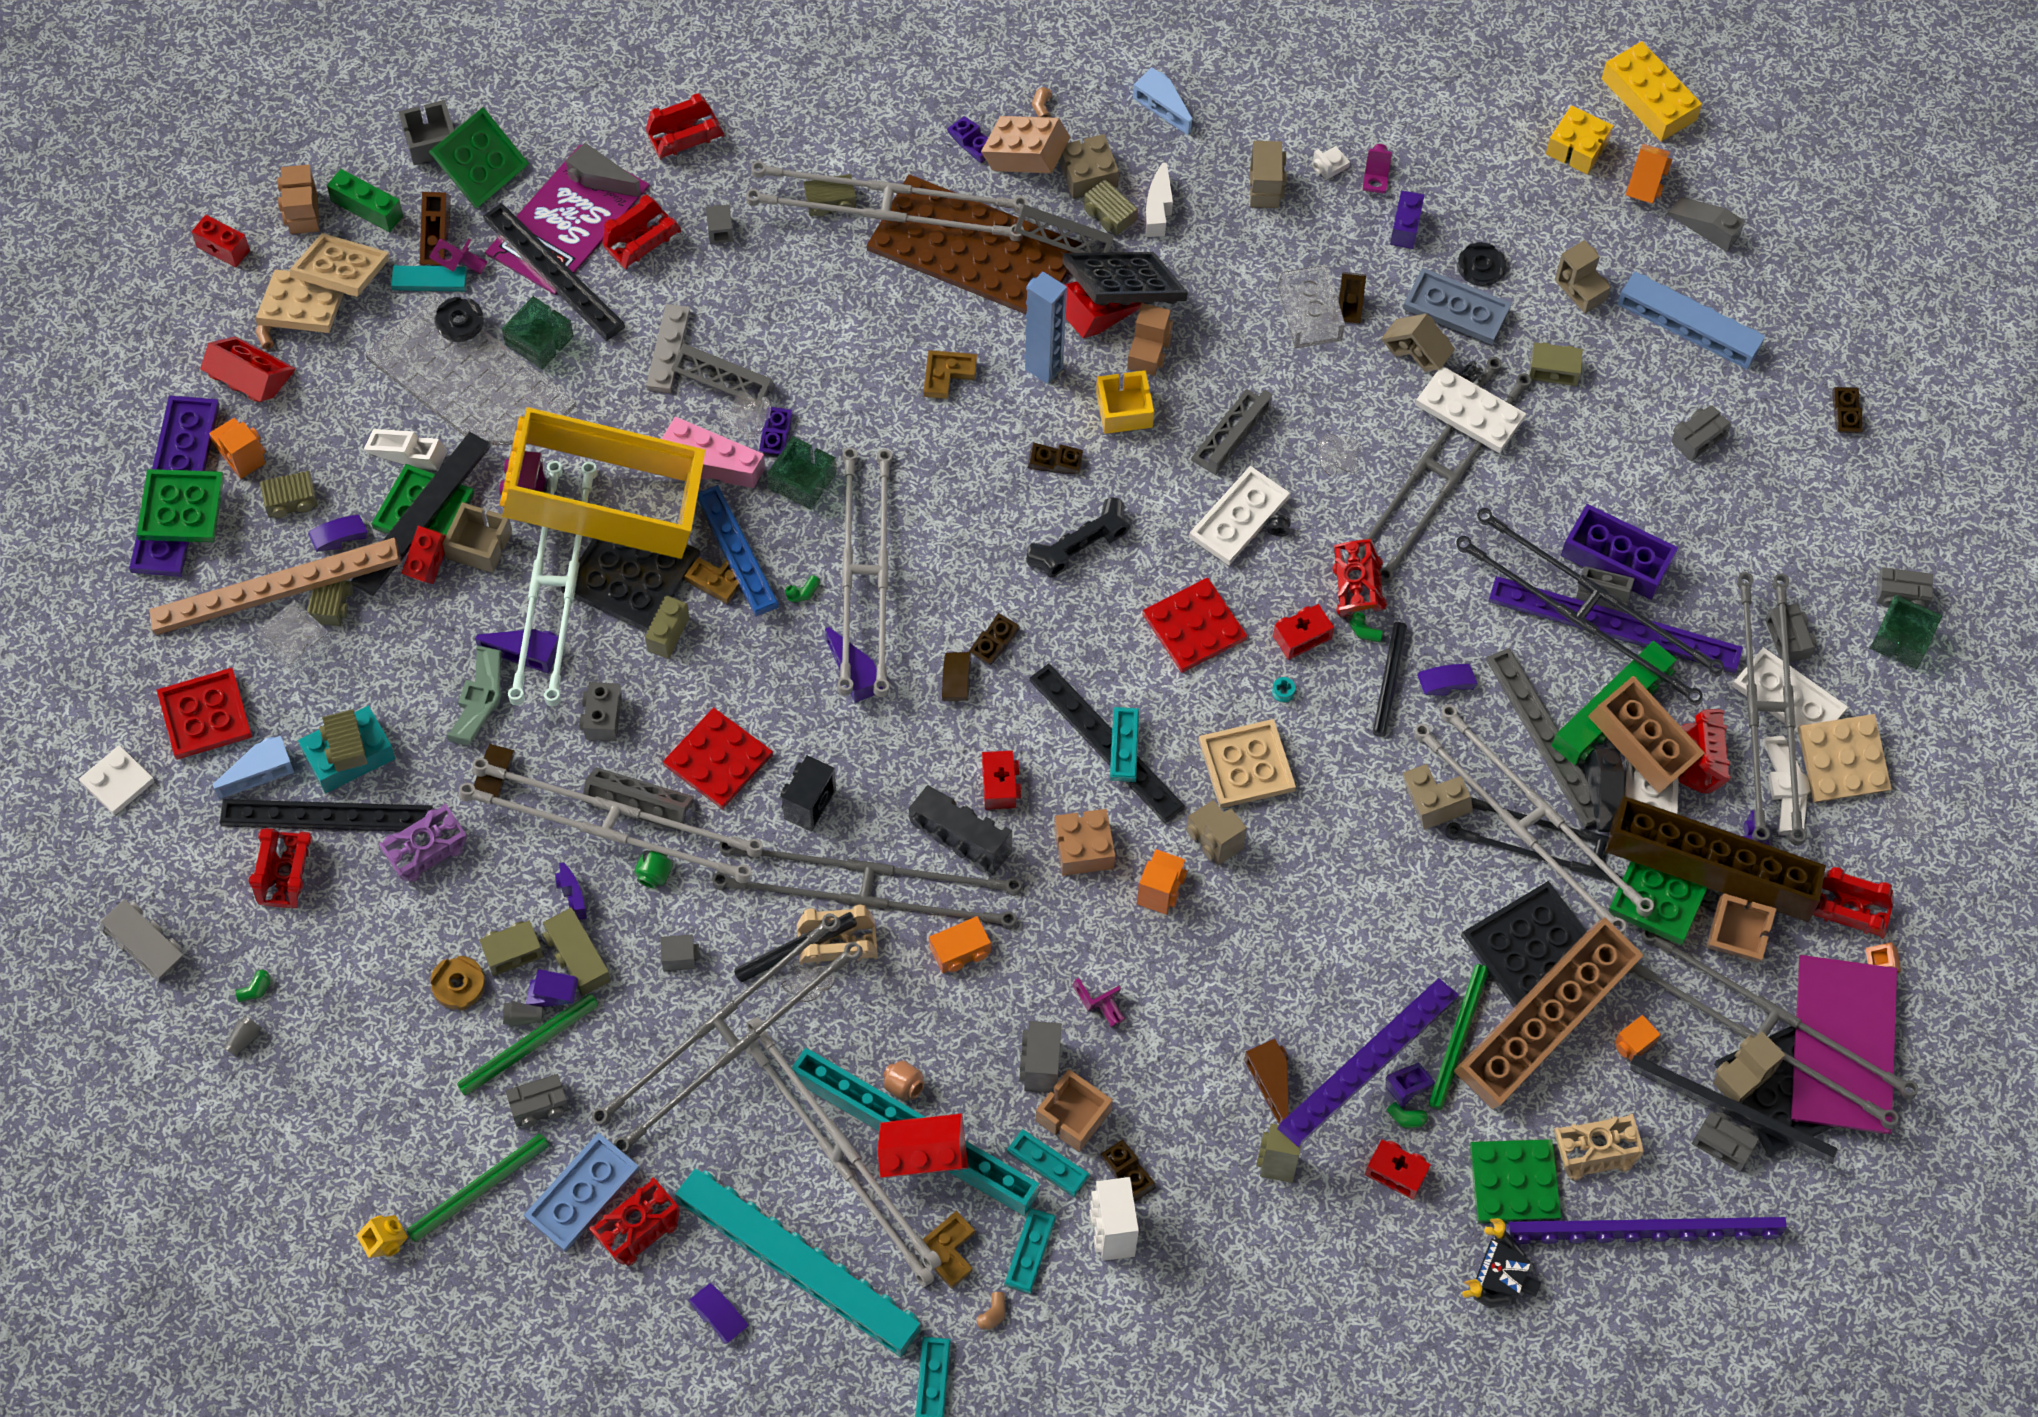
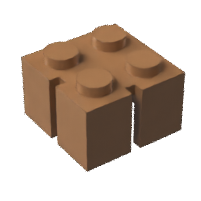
(298, 199)
(1086, 842)
(1739, 930)
(1077, 1110)

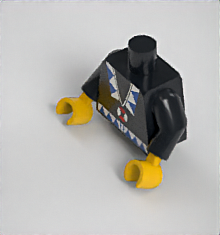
(1501, 1271)

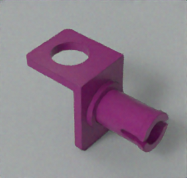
(1377, 168)
(458, 256)
(1104, 1002)

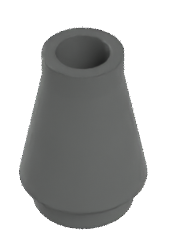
(521, 1014)
(242, 1035)

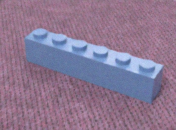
(1691, 320)
(1045, 327)

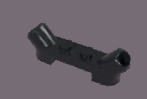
(1055, 557)

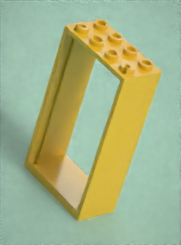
(612, 447)

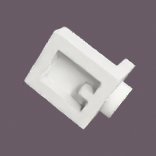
(1329, 162)

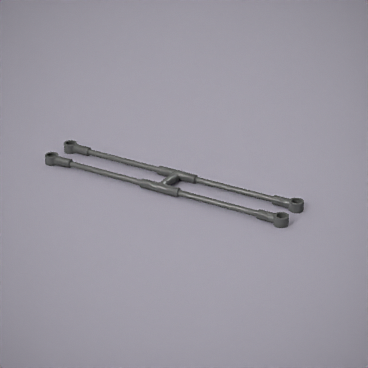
(1452, 477)
(1771, 706)
(865, 897)
(1777, 1013)
(717, 1021)

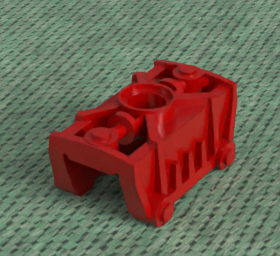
(681, 127)
(633, 224)
(1370, 577)
(1709, 735)
(269, 863)
(1860, 894)
(643, 1233)

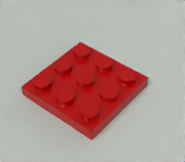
(1194, 625)
(204, 713)
(717, 758)

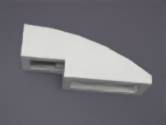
(1158, 203)
(406, 448)

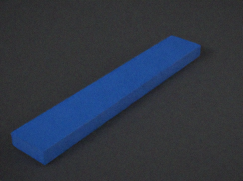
(737, 551)

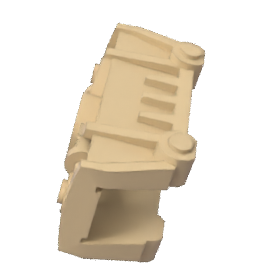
(829, 952)
(1599, 1157)

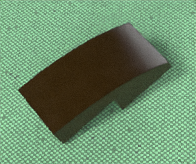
(1847, 410)
(1058, 460)
(995, 639)
(956, 676)
(498, 757)
(1124, 1163)

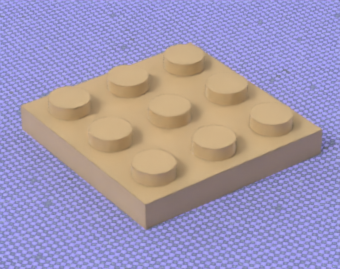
(339, 264)
(298, 304)
(1844, 758)
(1247, 763)

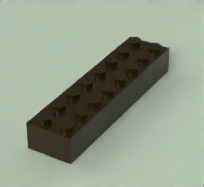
(1716, 858)

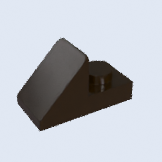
(1352, 296)

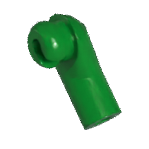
(802, 593)
(1362, 630)
(256, 988)
(1407, 1119)

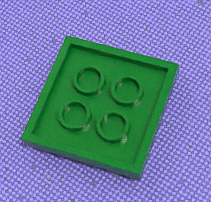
(479, 157)
(404, 492)
(180, 505)
(1673, 900)
(1515, 1181)

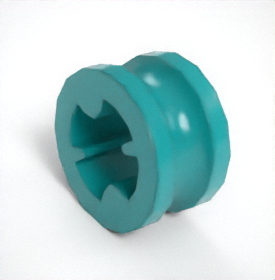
(1283, 681)

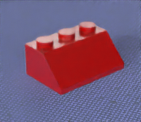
(245, 368)
(922, 1146)

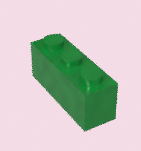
(365, 200)

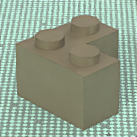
(1579, 277)
(1421, 339)
(1436, 802)
(1217, 831)
(1753, 1066)

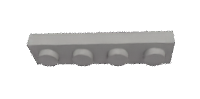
(667, 348)

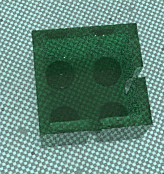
(532, 332)
(797, 477)
(1906, 632)

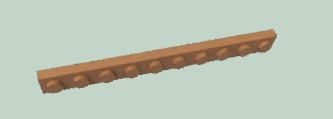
(274, 586)

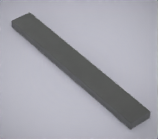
(1542, 731)

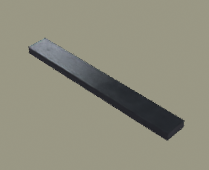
(554, 272)
(428, 504)
(1099, 737)
(320, 815)
(1734, 1109)

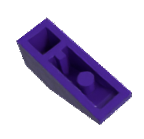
(540, 652)
(862, 667)

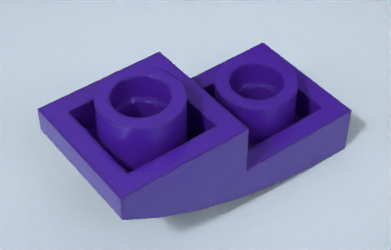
(969, 137)
(775, 431)
(332, 533)
(1447, 677)
(571, 889)
(718, 1312)

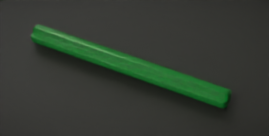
(1458, 1037)
(527, 1044)
(477, 1187)

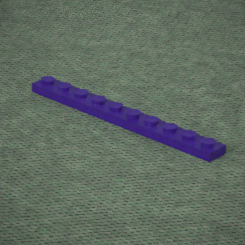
(1614, 623)
(1367, 1062)
(1657, 1229)

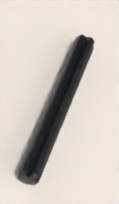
(1389, 679)
(772, 957)

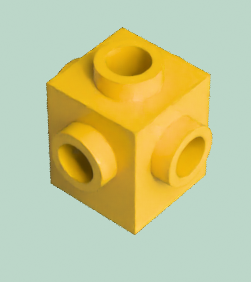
(382, 1236)

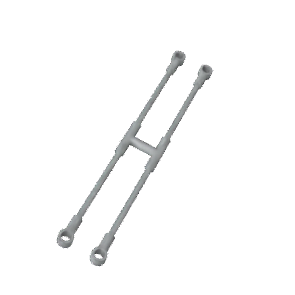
(885, 212)
(850, 569)
(1543, 809)
(615, 810)
(930, 1258)

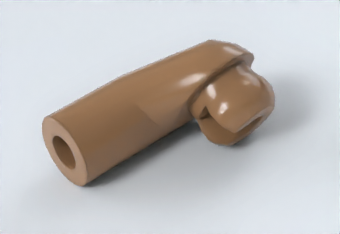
(1039, 100)
(264, 337)
(995, 1314)

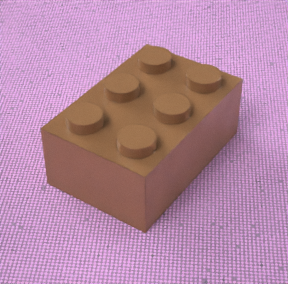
(1025, 144)

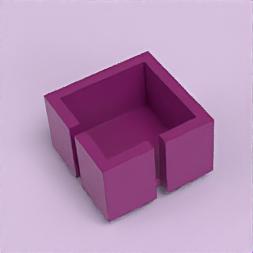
(532, 472)

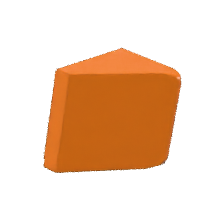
(1883, 955)

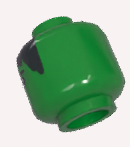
(653, 869)

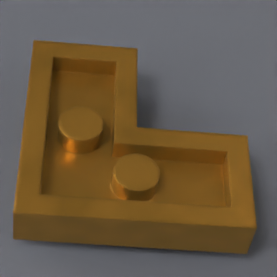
(947, 365)
(714, 581)
(945, 1241)

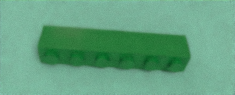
(1580, 734)

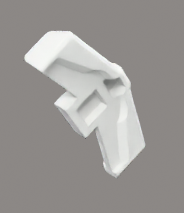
(1780, 782)

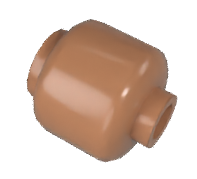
(903, 1080)

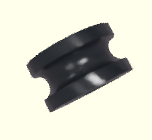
(1471, 371)
(1279, 525)

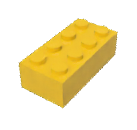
(1651, 91)

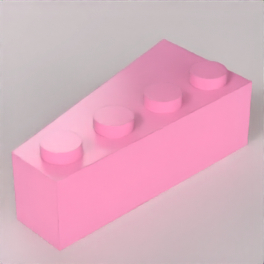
(723, 457)

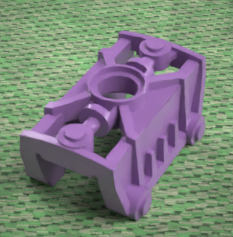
(427, 855)

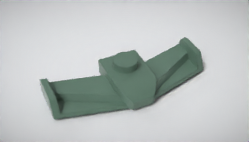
(478, 697)

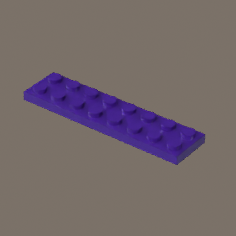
(181, 446)

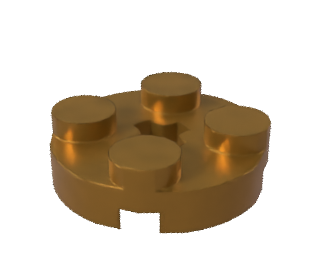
(461, 997)

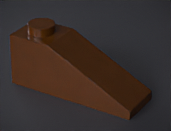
(434, 224)
(1270, 1071)

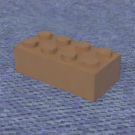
(1646, 734)

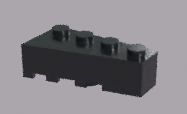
(961, 830)

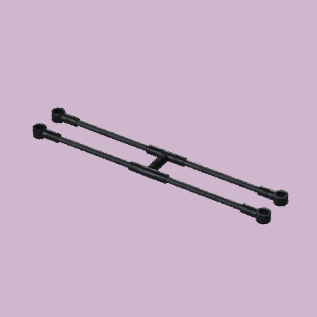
(1579, 617)
(1591, 870)

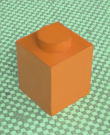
(1636, 1038)

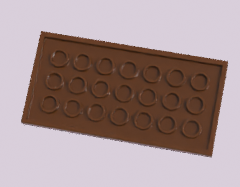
(964, 257)

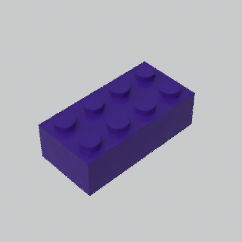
(1619, 548)

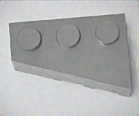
(141, 939)

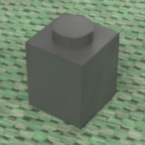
(719, 224)
(679, 952)

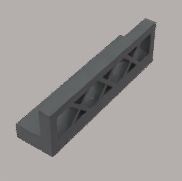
(1061, 223)
(724, 369)
(1236, 434)
(638, 794)

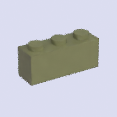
(575, 951)
(1277, 1156)

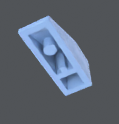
(1160, 96)
(258, 766)

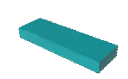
(428, 278)
(1124, 744)
(1048, 1163)
(1030, 1251)
(933, 1377)

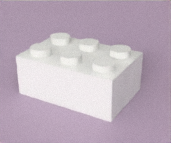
(1114, 1219)

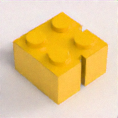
(1583, 133)
(1126, 408)

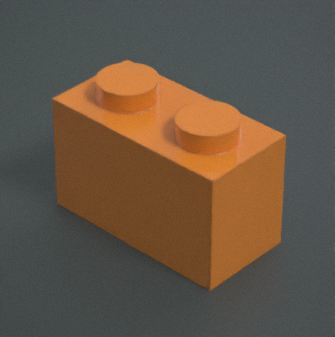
(960, 945)

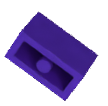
(1407, 219)

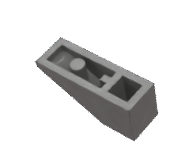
(600, 173)
(1709, 221)

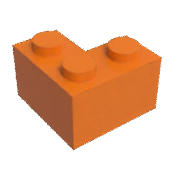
(1647, 173)
(239, 447)
(1161, 882)

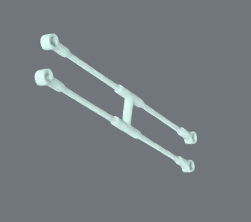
(539, 580)

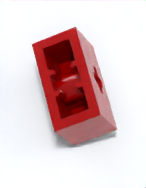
(220, 241)
(424, 555)
(1303, 631)
(996, 793)
(1408, 1179)

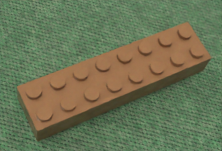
(1548, 1013)

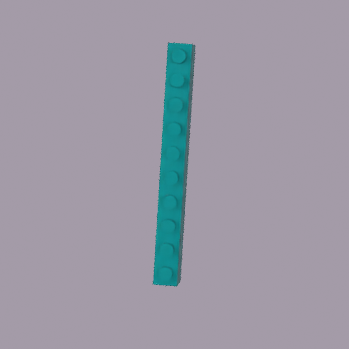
(875, 1107)
(799, 1262)

